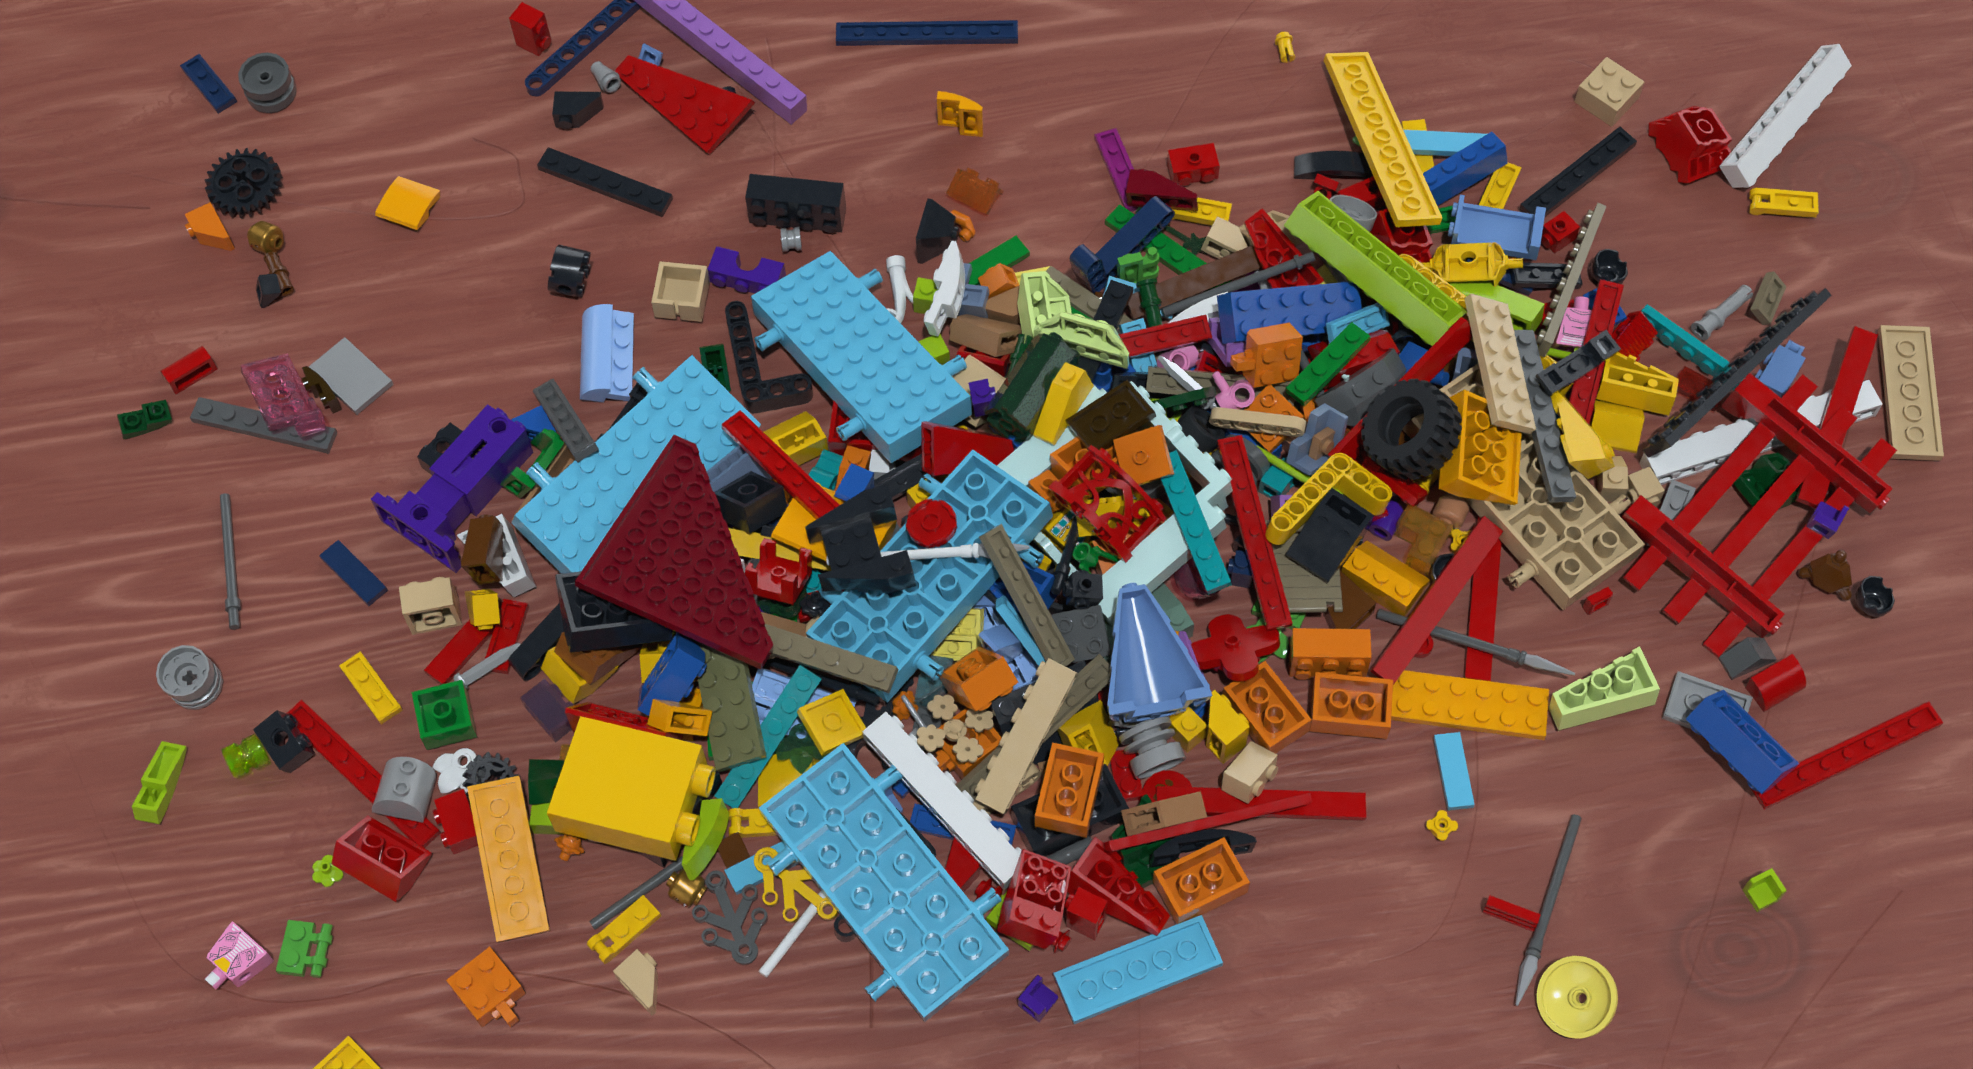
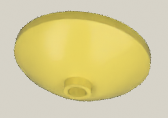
(1560, 992)

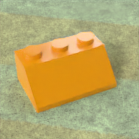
(1385, 578)

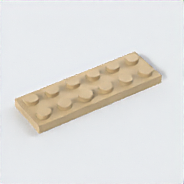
(1500, 364)
(1910, 392)

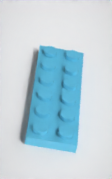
(1137, 969)

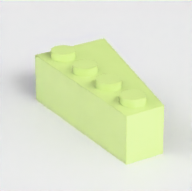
(1606, 692)

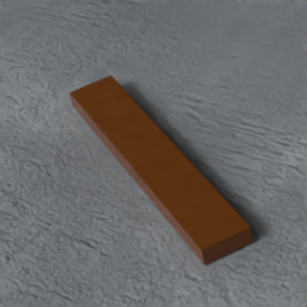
(1200, 279)

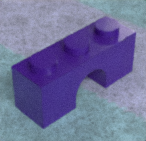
(726, 271)

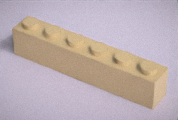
(1026, 736)

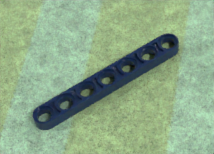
(579, 51)

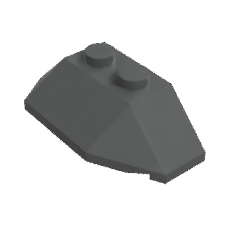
(1358, 390)

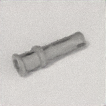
(1716, 317)

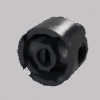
(568, 270)

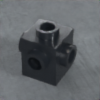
(1083, 589)

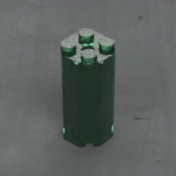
(1024, 391)

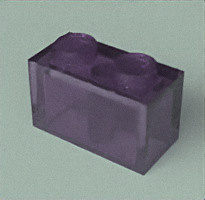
(548, 709)

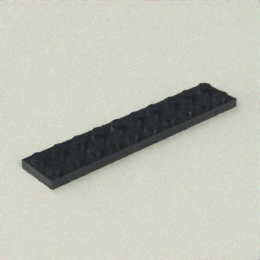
(1737, 371)

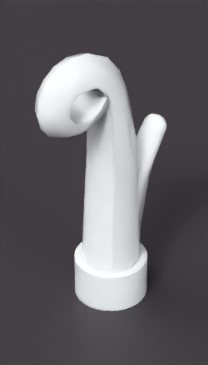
(896, 268)

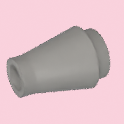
(606, 77)

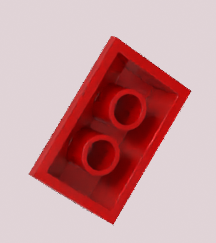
(1379, 343)
(380, 858)

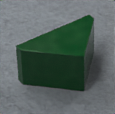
(715, 361)

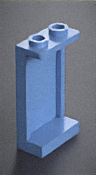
(1514, 231)

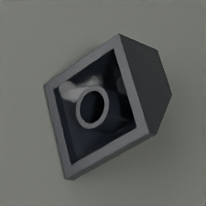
(935, 231)

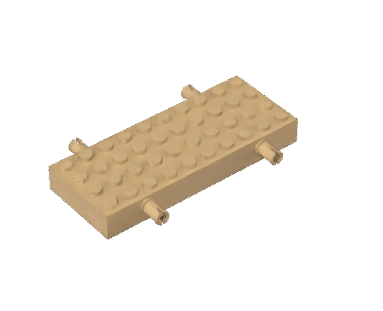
(1558, 543)

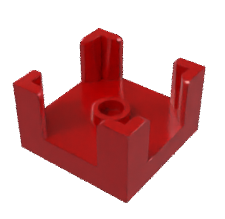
(777, 576)

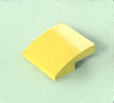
(963, 637)

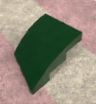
(1758, 480)
(1138, 857)

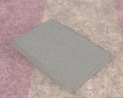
(351, 375)
(1689, 692)

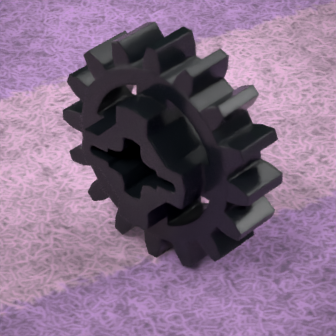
(487, 769)

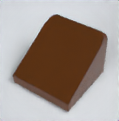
(732, 850)

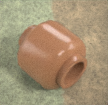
(1452, 510)

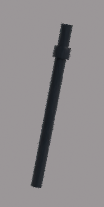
(1063, 569)
(853, 691)

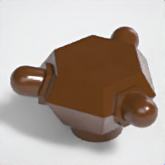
(1830, 574)

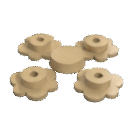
(954, 729)

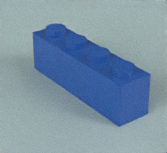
(1466, 167)

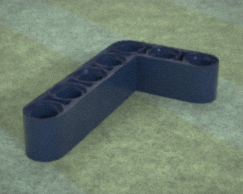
(1132, 238)

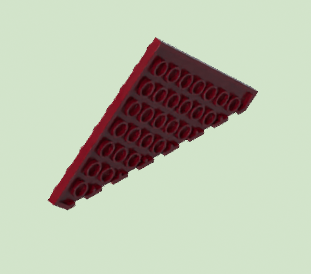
(677, 560)

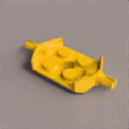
(1488, 262)

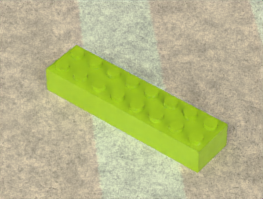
(1374, 268)

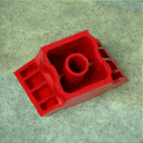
(1692, 142)
(1403, 240)

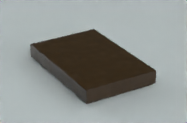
(1111, 417)

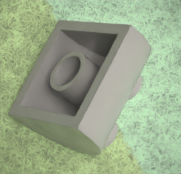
(405, 789)

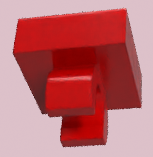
(1326, 184)

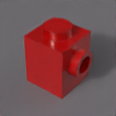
(1559, 232)

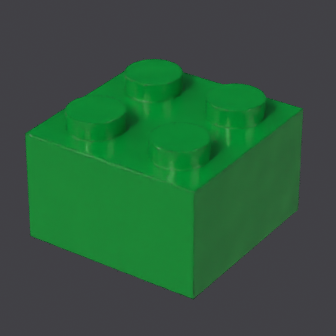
(444, 714)

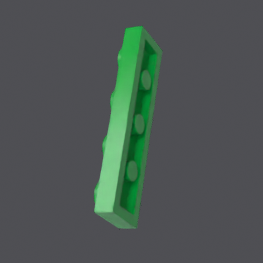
(1327, 364)

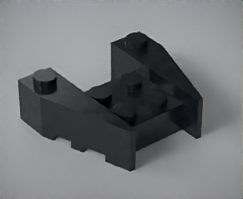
(854, 546)

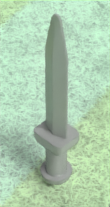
(1186, 381)
(486, 665)

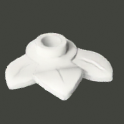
(452, 770)

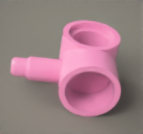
(1183, 356)
(1227, 396)

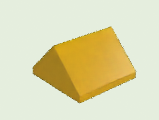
(1618, 425)

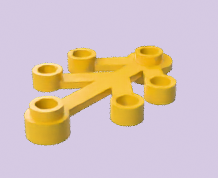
(791, 881)

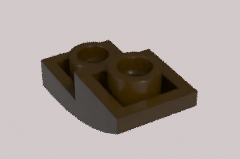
(320, 388)

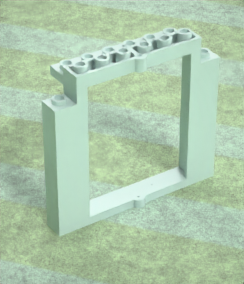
(1165, 547)

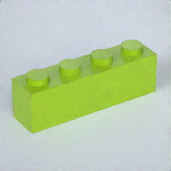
(1524, 311)

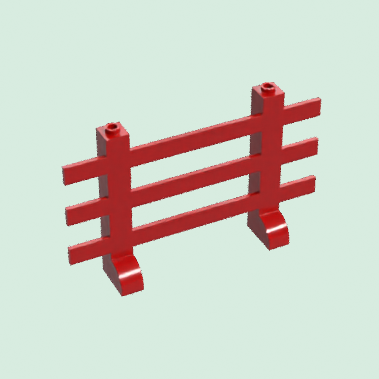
(1711, 572)

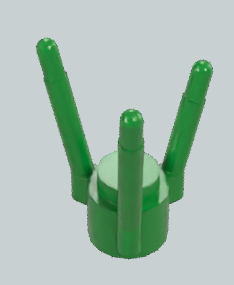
(1088, 556)

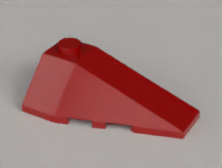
(1275, 248)
(1108, 878)

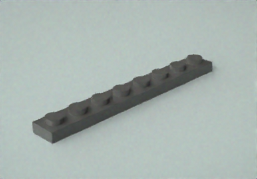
(1547, 434)

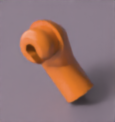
(966, 224)

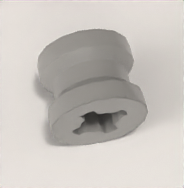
(791, 239)

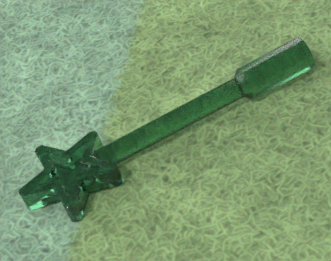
(1193, 244)

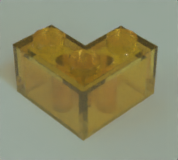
(1426, 534)

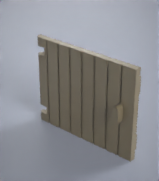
(1303, 588)

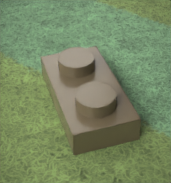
(1768, 298)

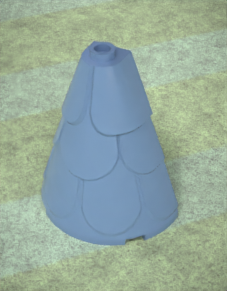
(1149, 662)

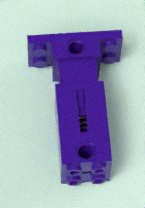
(460, 484)

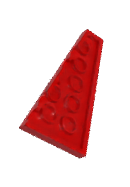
(691, 105)

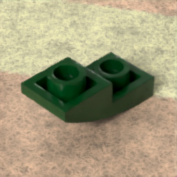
(139, 422)

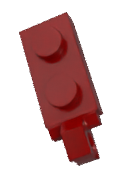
(1405, 488)

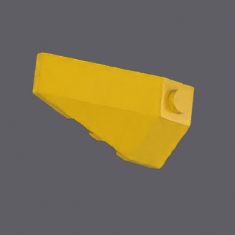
(1580, 442)

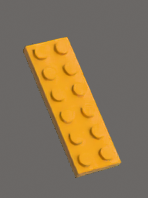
(1470, 704)
(508, 859)

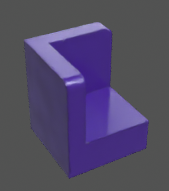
(1826, 519)
(1037, 999)

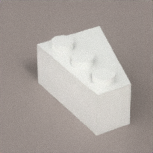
(516, 572)

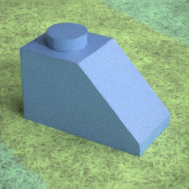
(1001, 641)

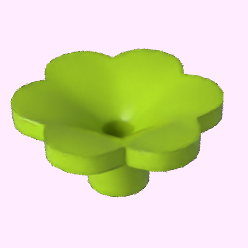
(328, 875)

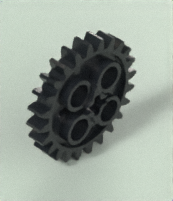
(245, 169)

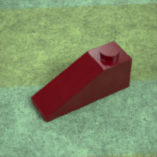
(1147, 184)

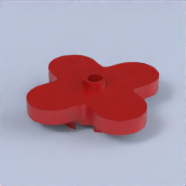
(1234, 647)

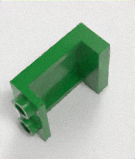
(517, 480)

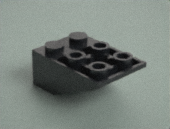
(1330, 535)

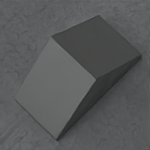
(1746, 657)

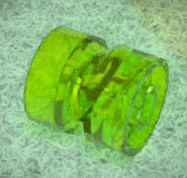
(244, 756)

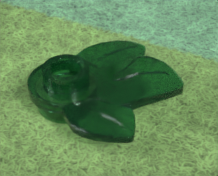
(782, 609)
(798, 750)

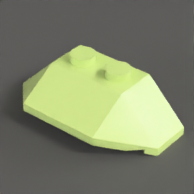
(1039, 300)
(1088, 337)

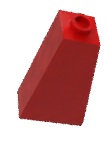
(948, 445)

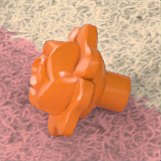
(900, 708)
(569, 846)

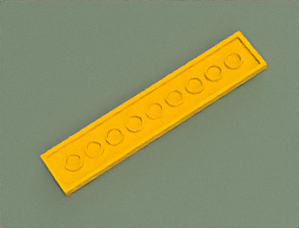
(1382, 139)

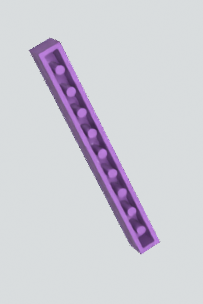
(729, 56)

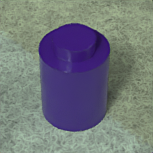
(1386, 526)

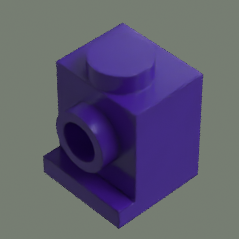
(981, 395)

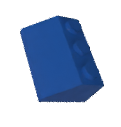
(673, 673)

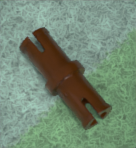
(276, 267)

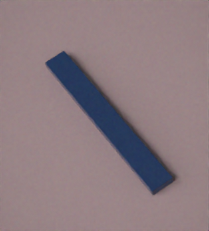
(927, 32)

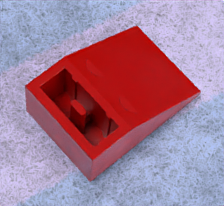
(1035, 900)

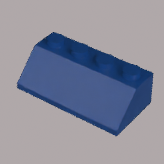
(1741, 741)

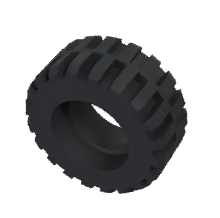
(1430, 445)

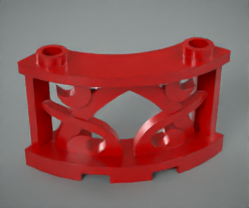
(1110, 537)

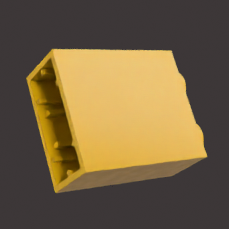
(630, 789)

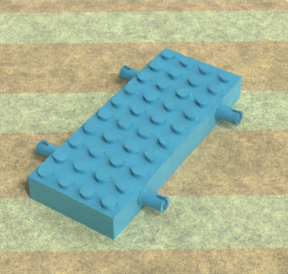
(860, 355)
(588, 496)
(912, 622)
(884, 882)

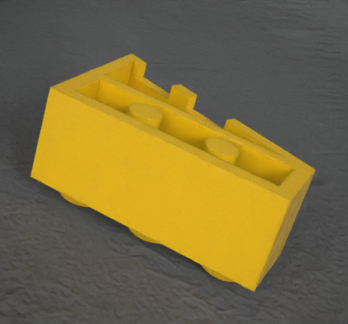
(1636, 385)

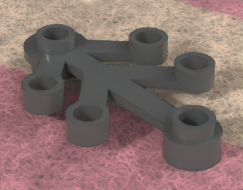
(732, 920)

